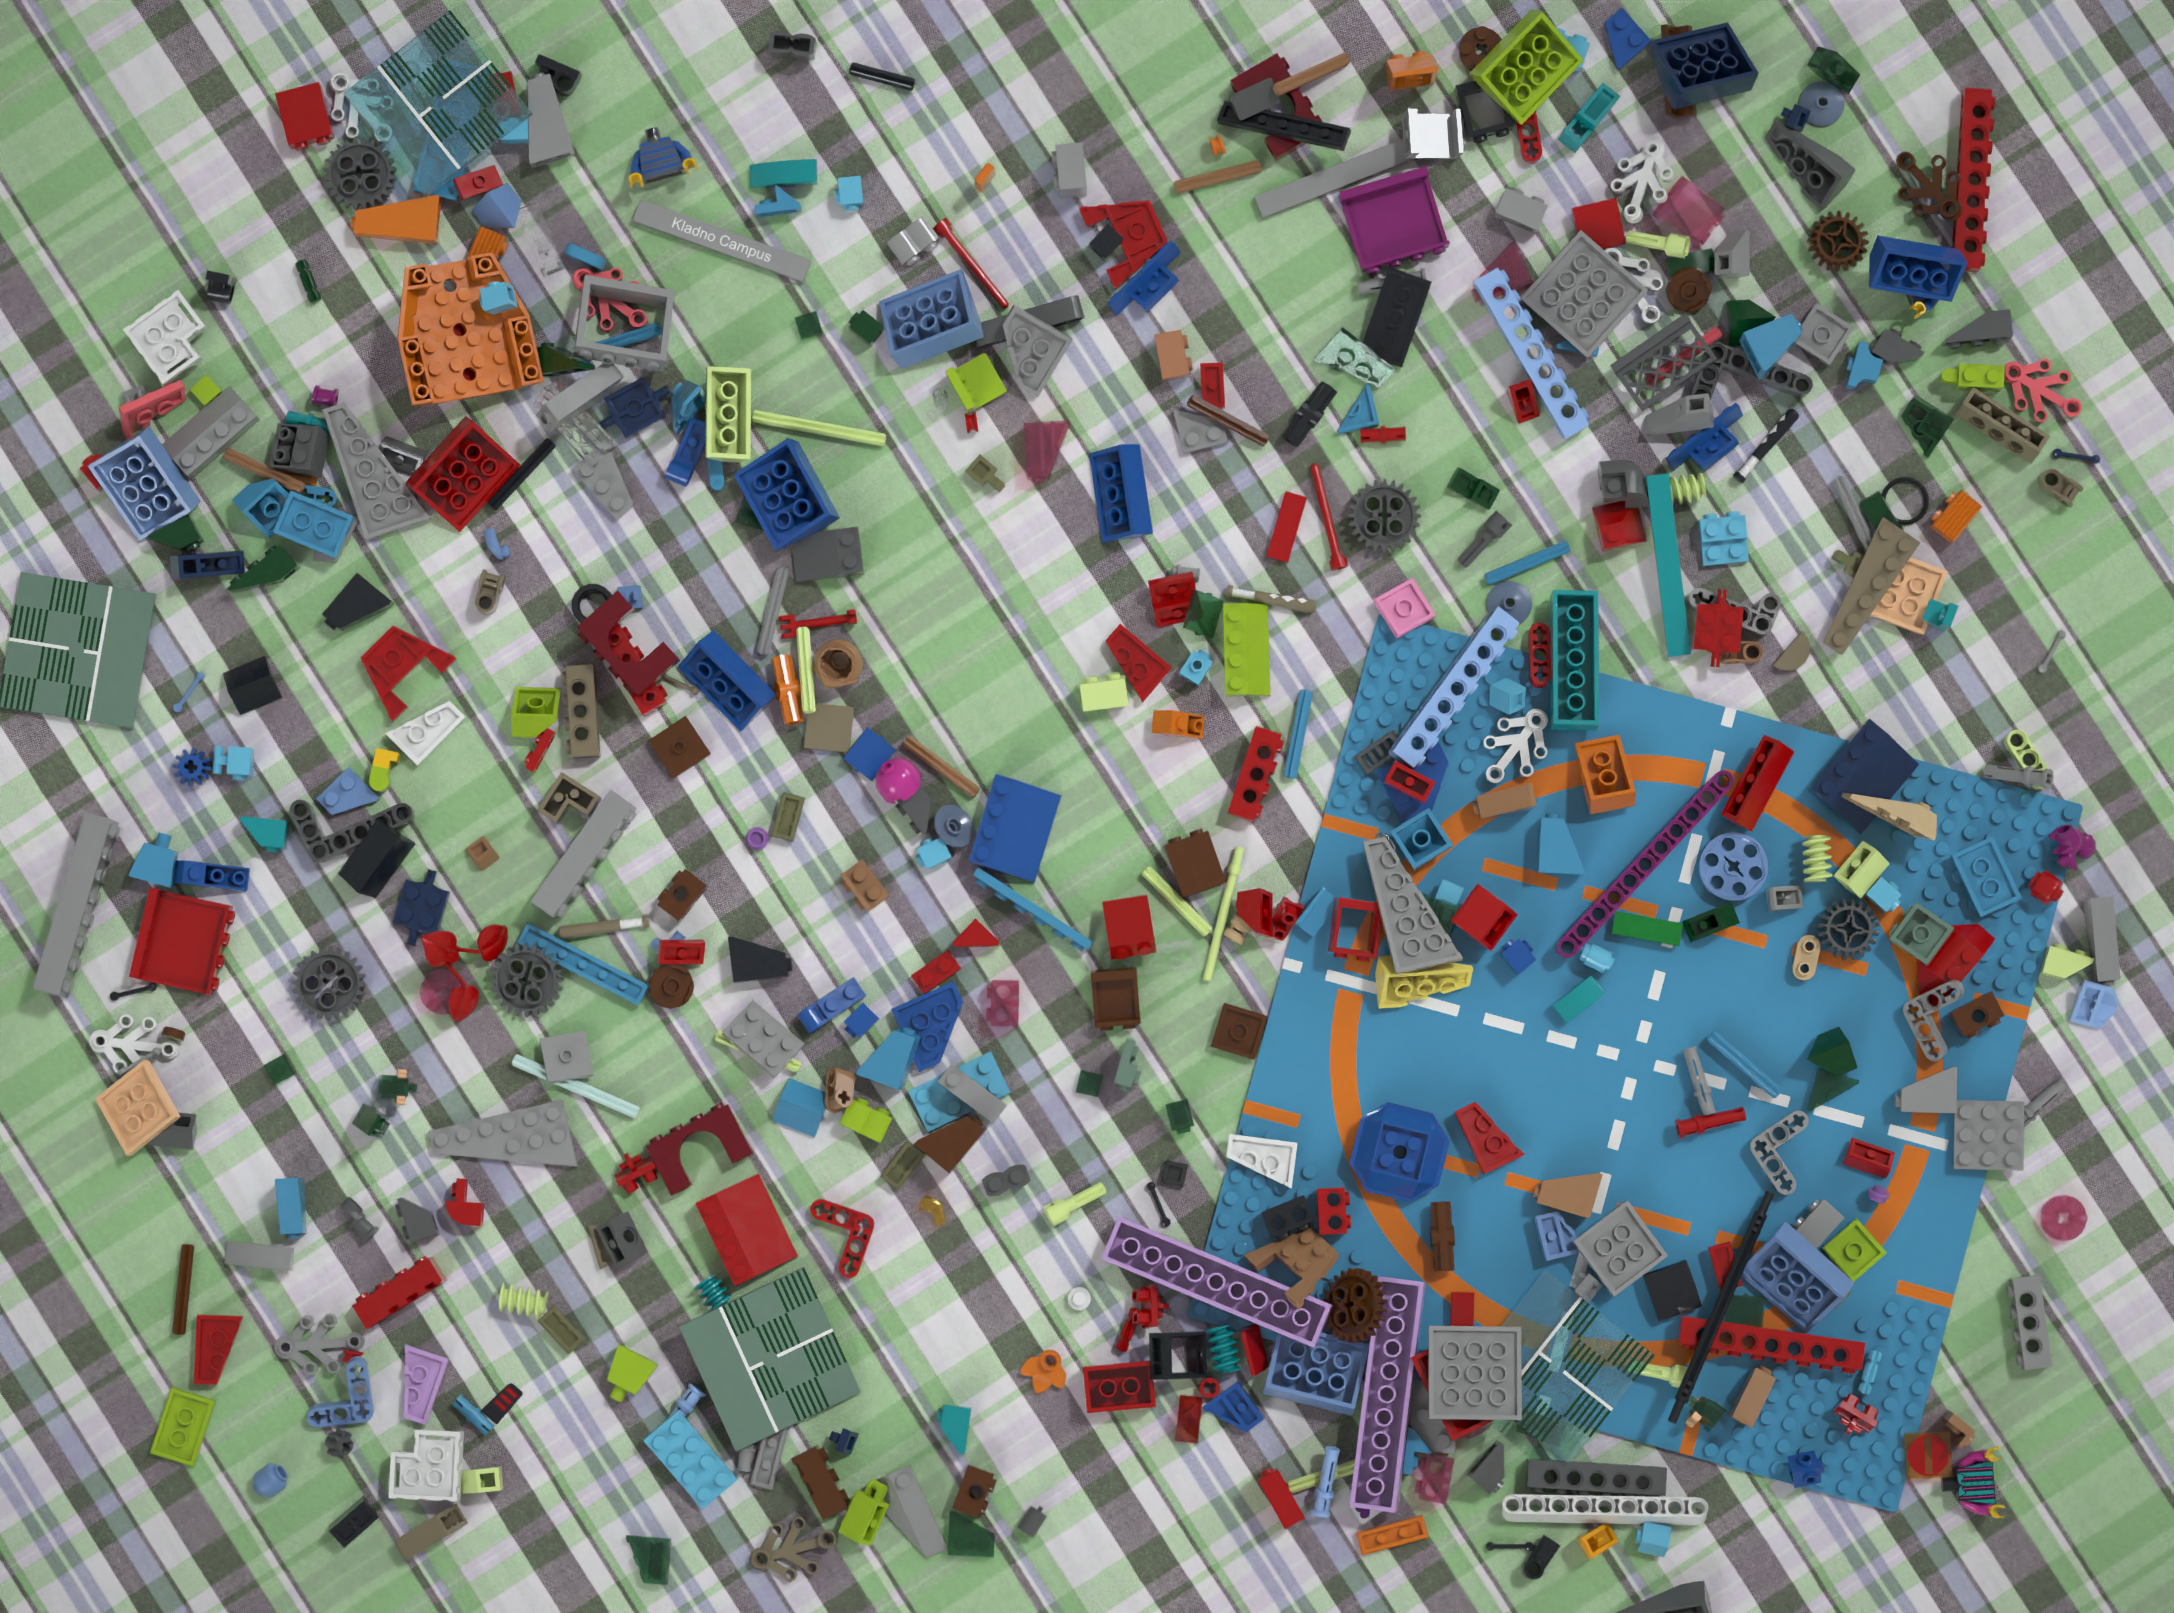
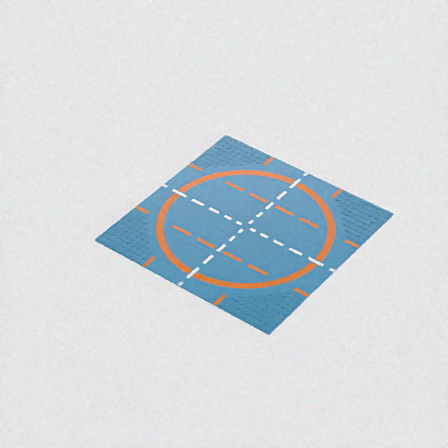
(1615, 1075)

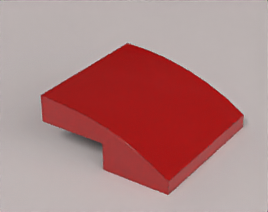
(1600, 222)
(1171, 598)

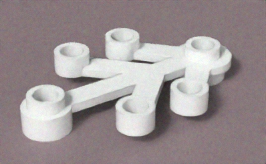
(339, 100)
(1643, 177)
(1647, 282)
(1519, 743)
(129, 1043)

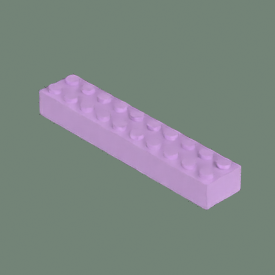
(1214, 1281)
(1388, 1398)

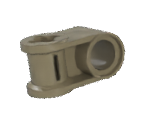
(2061, 487)
(489, 590)

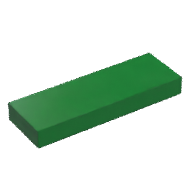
(1647, 928)

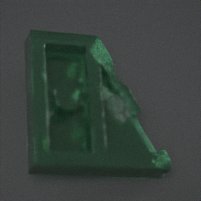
(968, 1538)
(652, 1557)

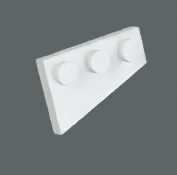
(424, 734)
(1264, 1156)

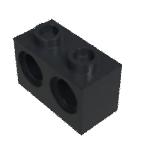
(1285, 1211)

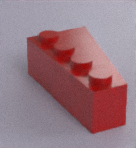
(399, 1292)

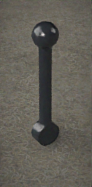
(115, 995)
(1165, 1221)
(1528, 1546)

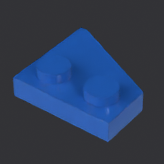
(1625, 37)
(1235, 1407)

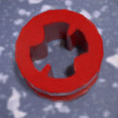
(971, 422)
(350, 1353)
(1210, 1380)

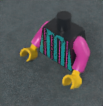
(1975, 1483)

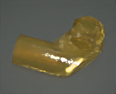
(935, 1207)

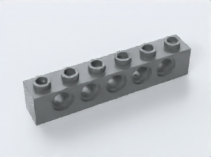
(1537, 1467)

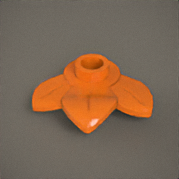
(1044, 1374)

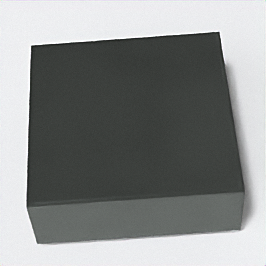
(1174, 1173)

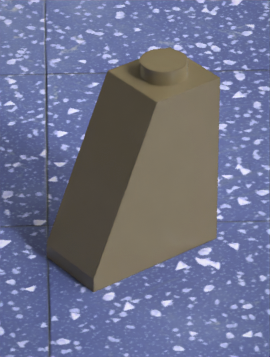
(431, 1531)

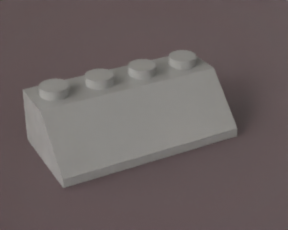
(210, 432)

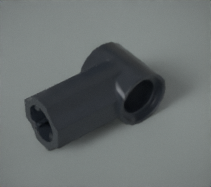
(1541, 1556)

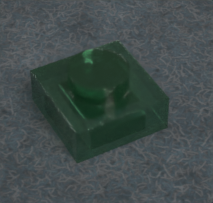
(808, 325)
(279, 1069)
(1089, 1083)

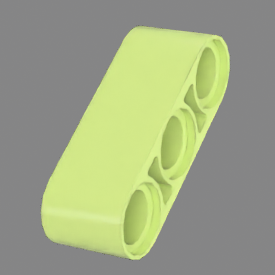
(2025, 747)

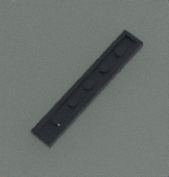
(1288, 127)

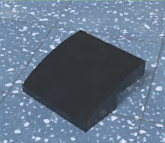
(1672, 1290)

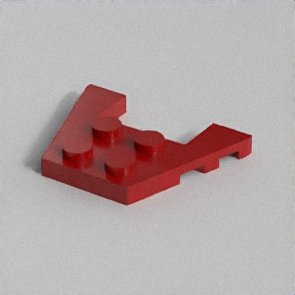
(1140, 234)
(393, 659)

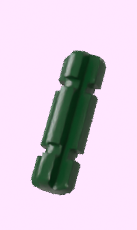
(308, 281)

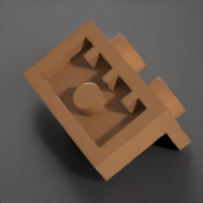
(864, 885)
(1964, 1431)

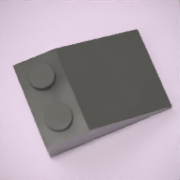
(828, 555)

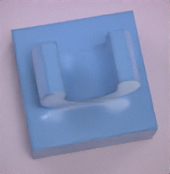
(632, 595)

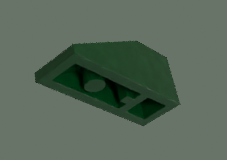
(560, 361)

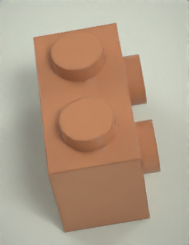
(1172, 355)

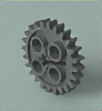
(358, 153)
(1363, 515)
(545, 985)
(342, 999)

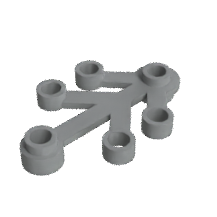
(315, 1345)

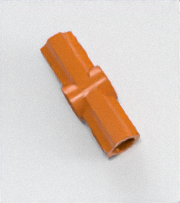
(787, 689)

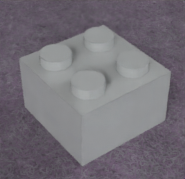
(1070, 167)

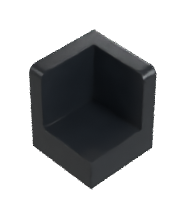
(1106, 242)

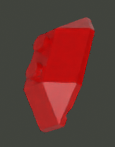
(1954, 959)

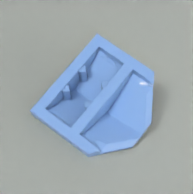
(2093, 1004)

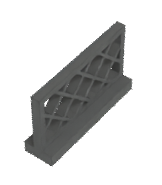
(1652, 346)

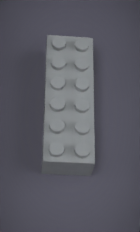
(583, 855)

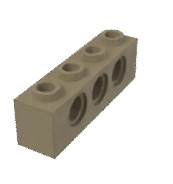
(2002, 425)
(591, 745)

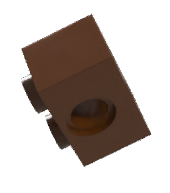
(694, 889)
(1986, 1005)
(968, 1504)

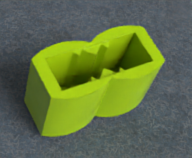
(866, 1120)

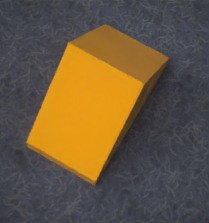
(1597, 1540)

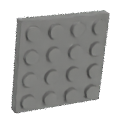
(1584, 294)
(1474, 1373)

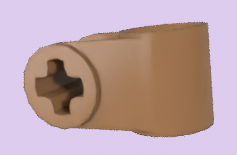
(1736, 658)
(839, 1089)

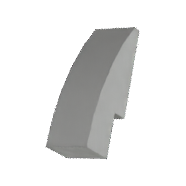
(259, 1255)

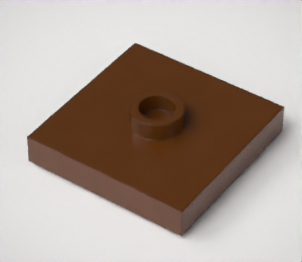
(679, 747)
(1239, 1031)

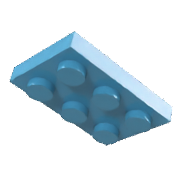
(313, 524)
(1986, 876)

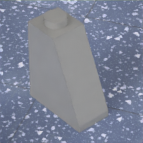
(1930, 1095)

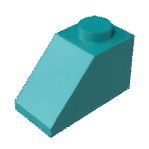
(268, 832)
(955, 1424)

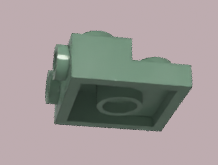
(1920, 933)
(1127, 1073)

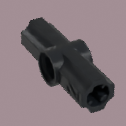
(1309, 414)

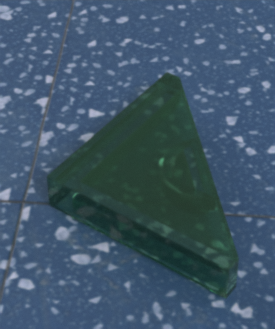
(1828, 1087)

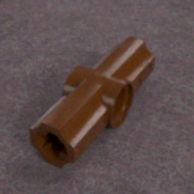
(1442, 1236)

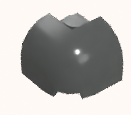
(1623, 482)

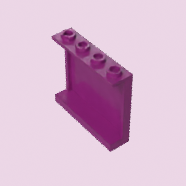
(1393, 220)

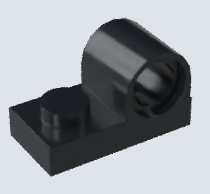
(561, 72)
(220, 287)

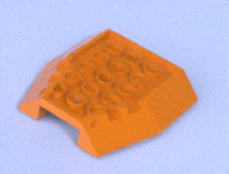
(494, 347)

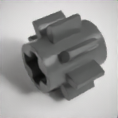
(339, 1443)

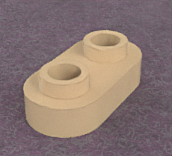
(1806, 957)

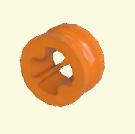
(1217, 145)

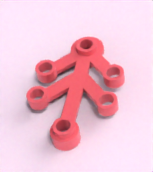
(603, 302)
(2038, 388)

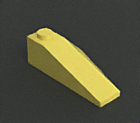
(1399, 989)

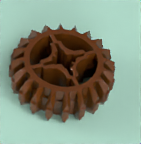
(1829, 237)

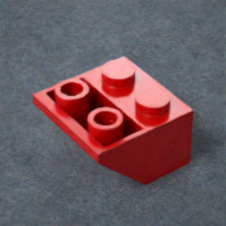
(1484, 917)

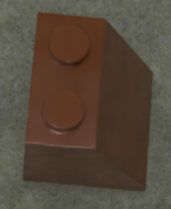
(952, 1142)

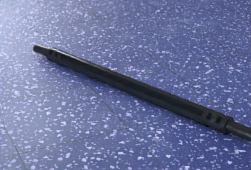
(1720, 1307)

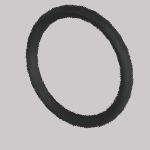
(1922, 488)

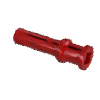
(1700, 1124)

